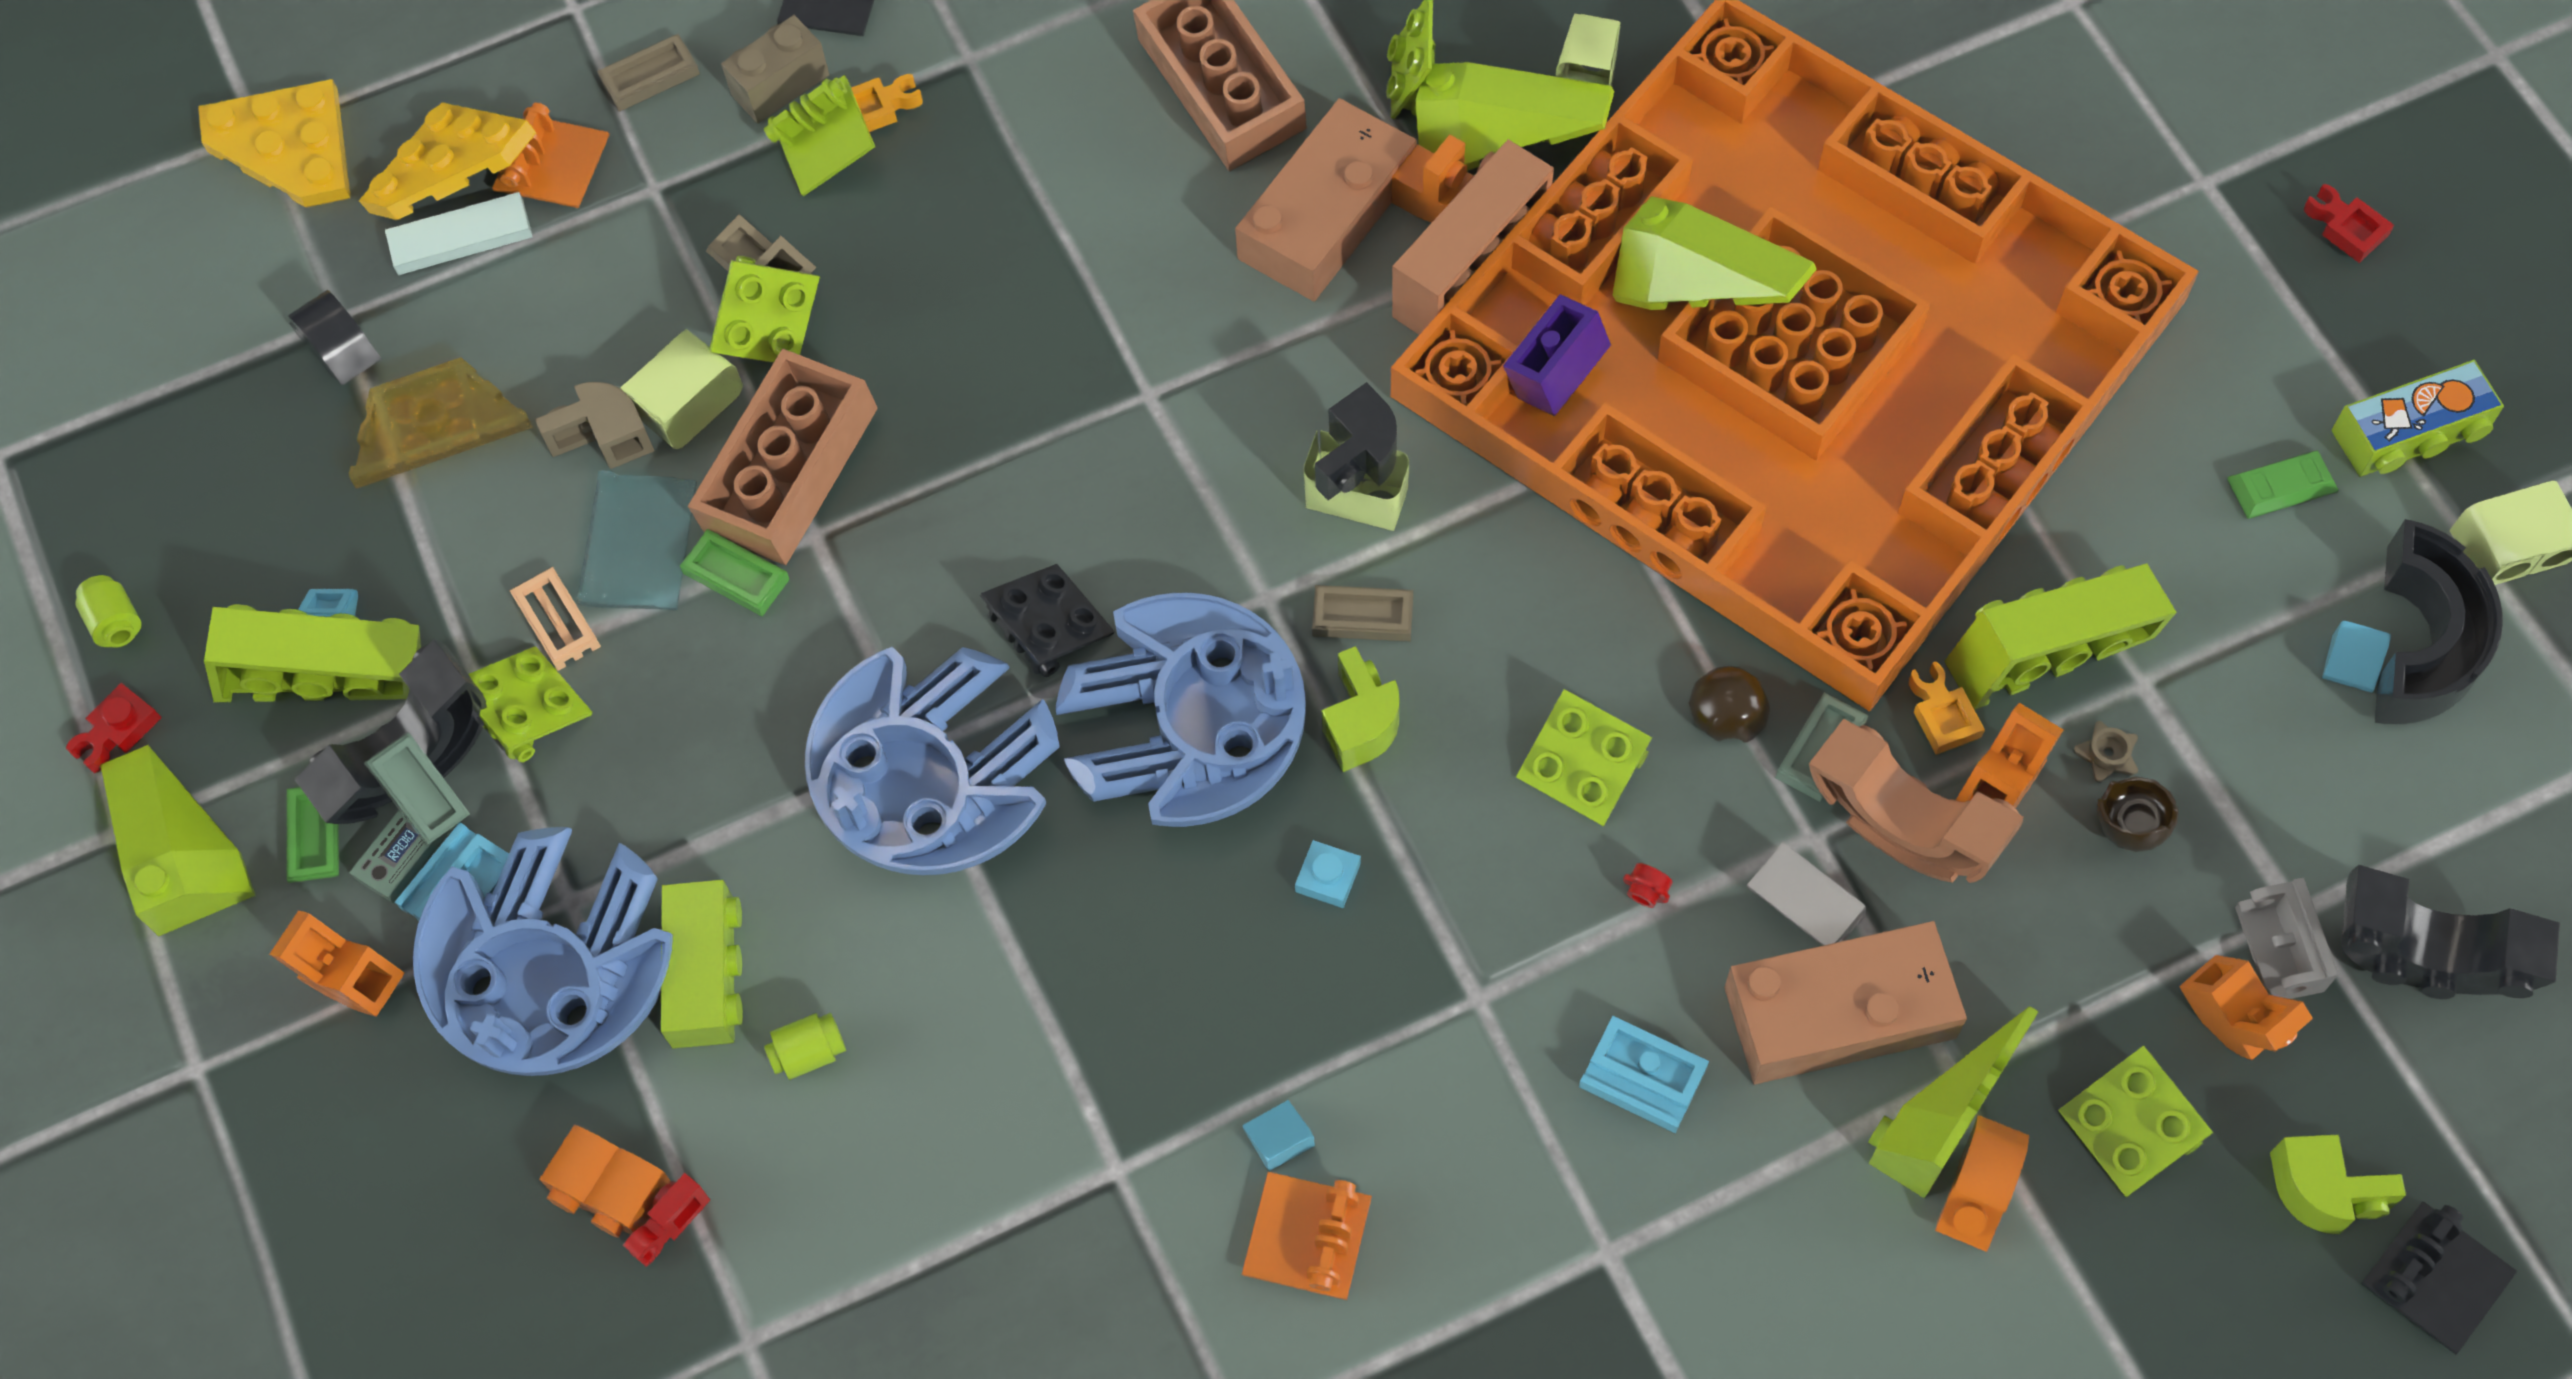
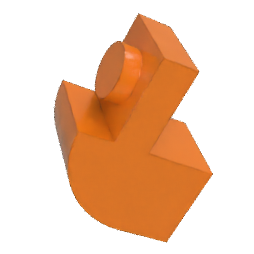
(1430, 180)
(2013, 758)
(336, 966)
(2240, 1010)
(1983, 1183)

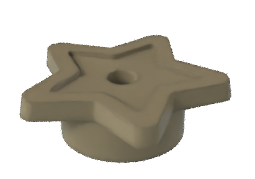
(2112, 739)

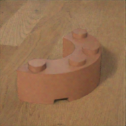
(1903, 815)

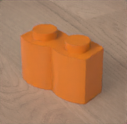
(602, 1181)

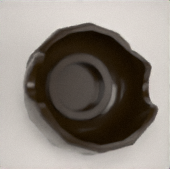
(1729, 704)
(2137, 813)

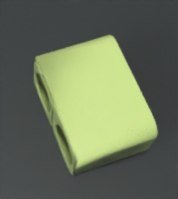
(1590, 44)
(683, 389)
(1357, 504)
(2518, 532)

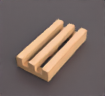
(572, 648)

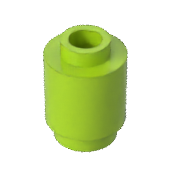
(107, 611)
(804, 1045)

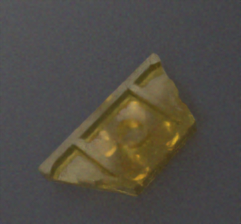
(430, 419)

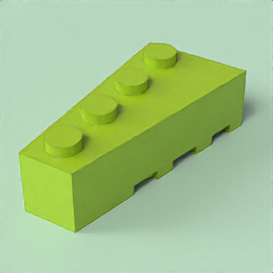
(2057, 630)
(307, 655)

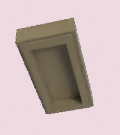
(648, 72)
(1362, 613)

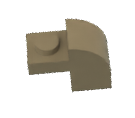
(744, 240)
(600, 415)

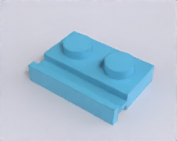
(459, 850)
(1644, 1074)

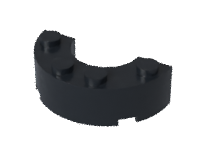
(2462, 621)
(438, 714)
(2442, 950)

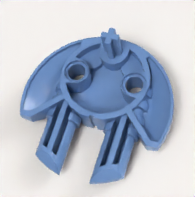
(1197, 705)
(918, 771)
(538, 967)

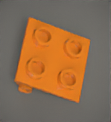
(555, 162)
(1307, 1235)

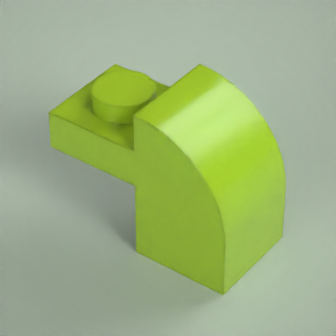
(1365, 722)
(2319, 1193)

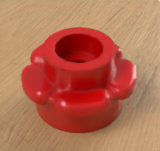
(1648, 885)

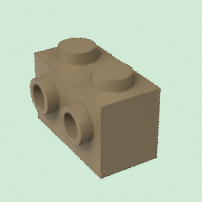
(775, 68)

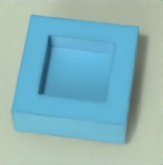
(1328, 874)

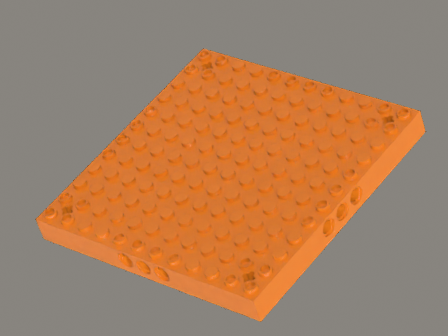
(1827, 451)

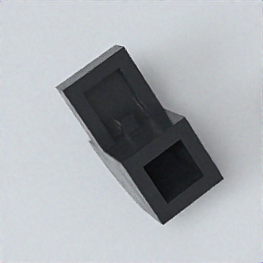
(334, 337)
(1367, 443)

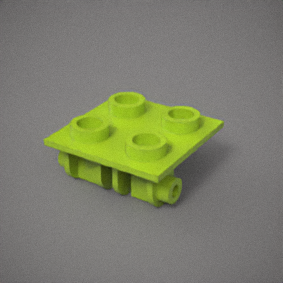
(1411, 59)
(821, 133)
(763, 311)
(526, 701)
(1584, 757)
(2135, 1121)

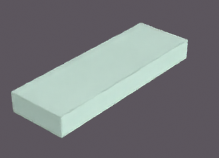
(458, 233)

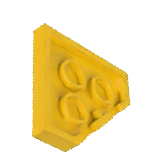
(283, 140)
(443, 154)

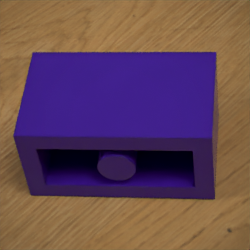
(1557, 355)

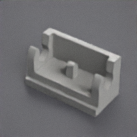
(1807, 896)
(2287, 940)

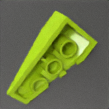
(1498, 104)
(1694, 257)
(168, 845)
(1934, 1121)

